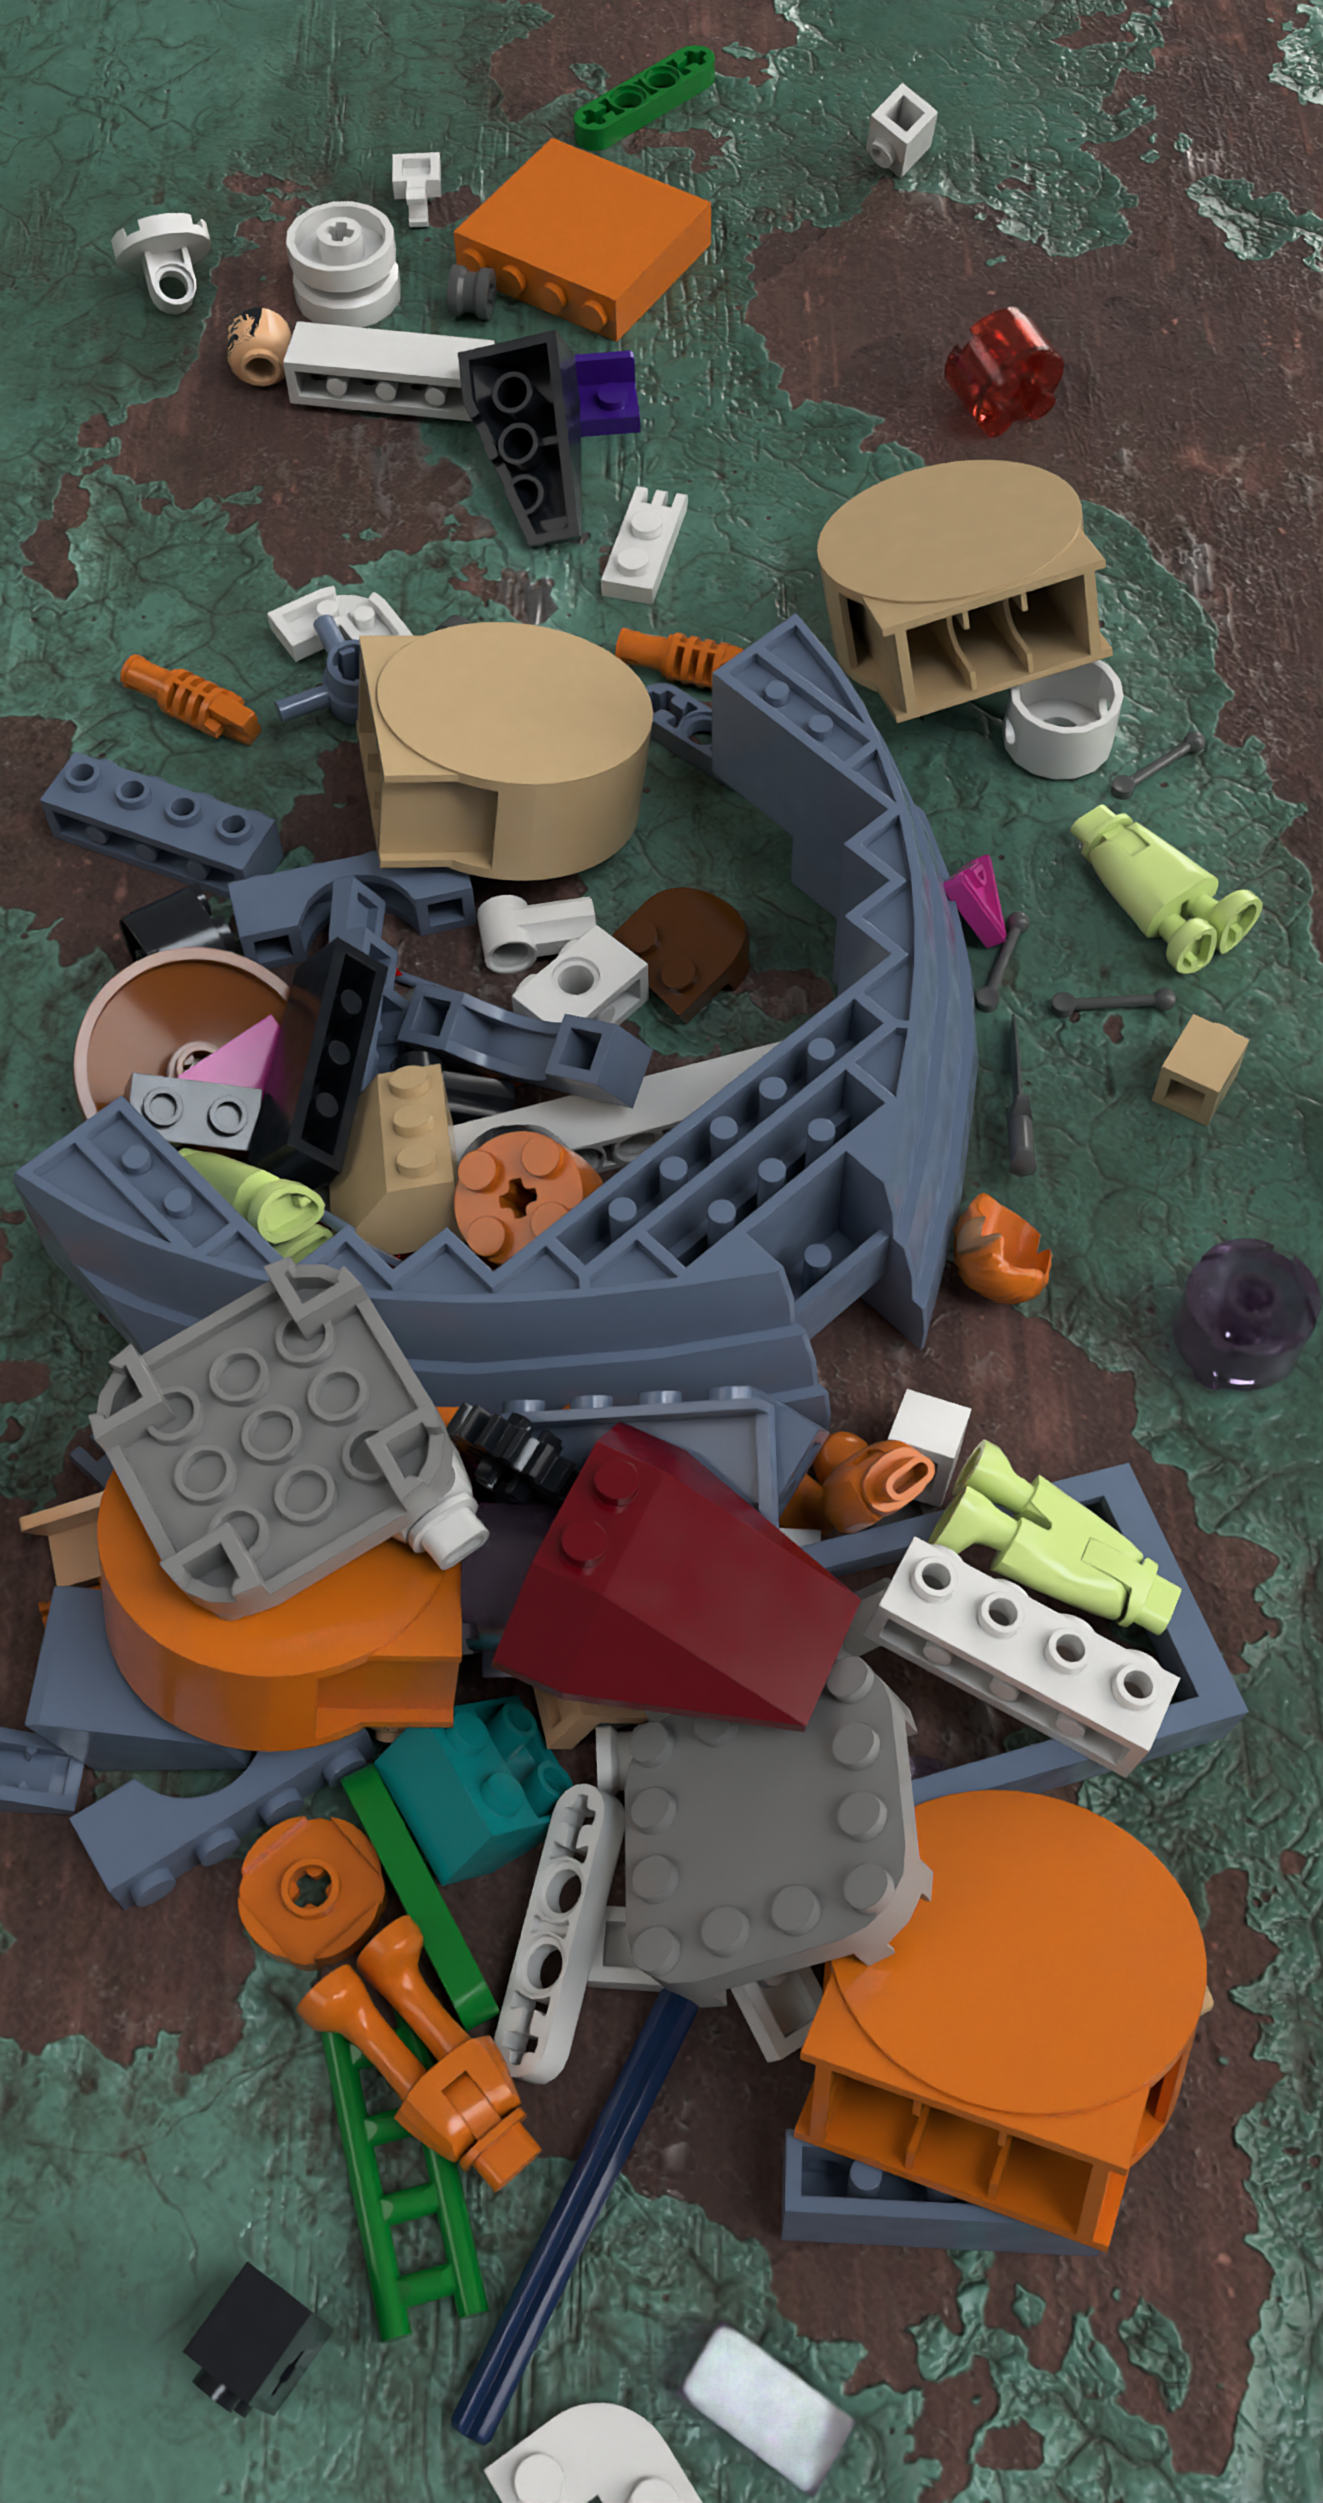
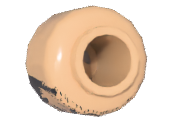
(258, 346)

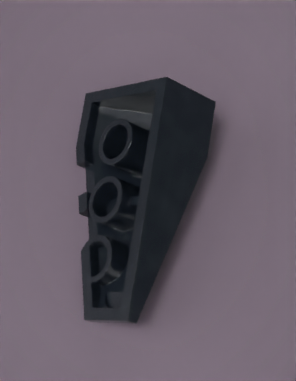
(529, 420)

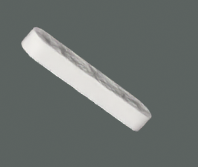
(570, 1932)

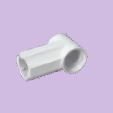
(519, 932)

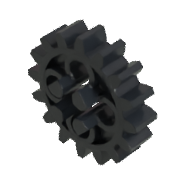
(511, 1455)

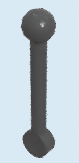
(1123, 785)
(988, 997)
(1064, 1003)

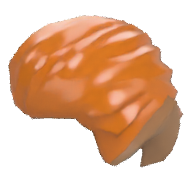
(999, 1253)

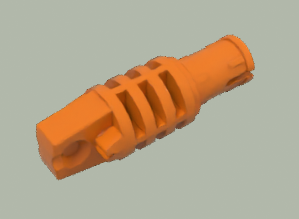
(675, 656)
(192, 700)

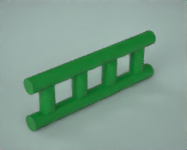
(379, 2212)

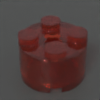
(1005, 371)

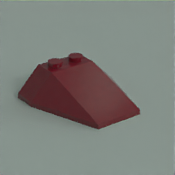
(673, 1597)

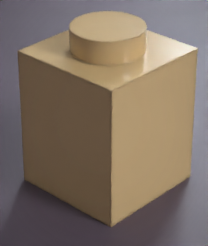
(1200, 1069)

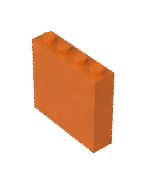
(585, 238)

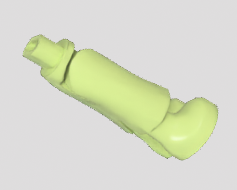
(1163, 889)
(275, 1207)
(1052, 1544)

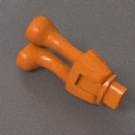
(857, 1484)
(465, 2099)

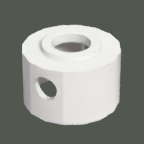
(1067, 699)

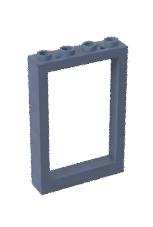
(1206, 1691)

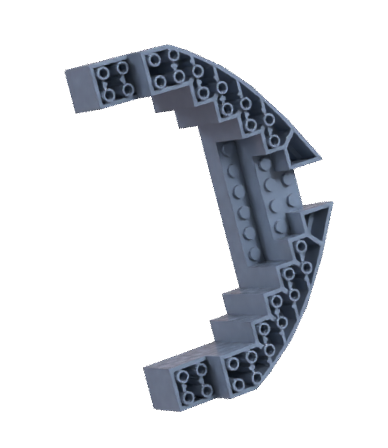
(733, 1232)

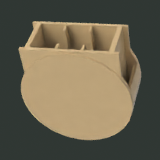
(960, 584)
(500, 750)

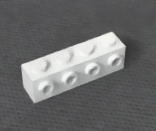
(377, 370)
(1023, 1657)

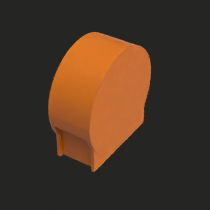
(338, 1657)
(1023, 2021)

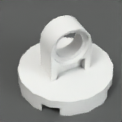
(161, 249)

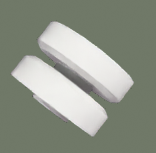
(344, 264)

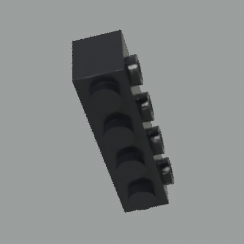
(319, 1066)

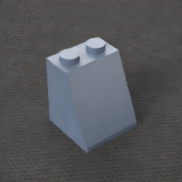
(91, 1709)

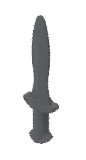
(1019, 1116)

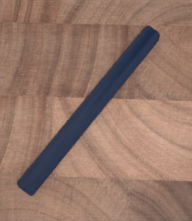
(572, 2219)

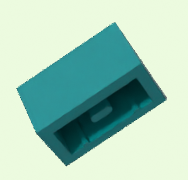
(476, 1788)

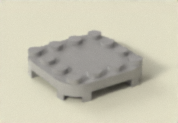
(273, 1440)
(772, 1841)

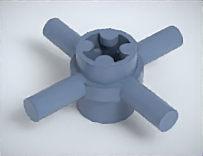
(339, 679)

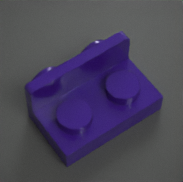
(607, 393)

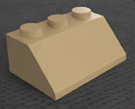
(400, 1162)

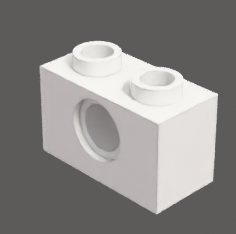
(597, 968)

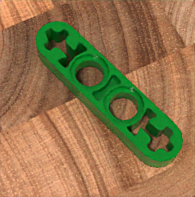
(606, 122)
(420, 1897)

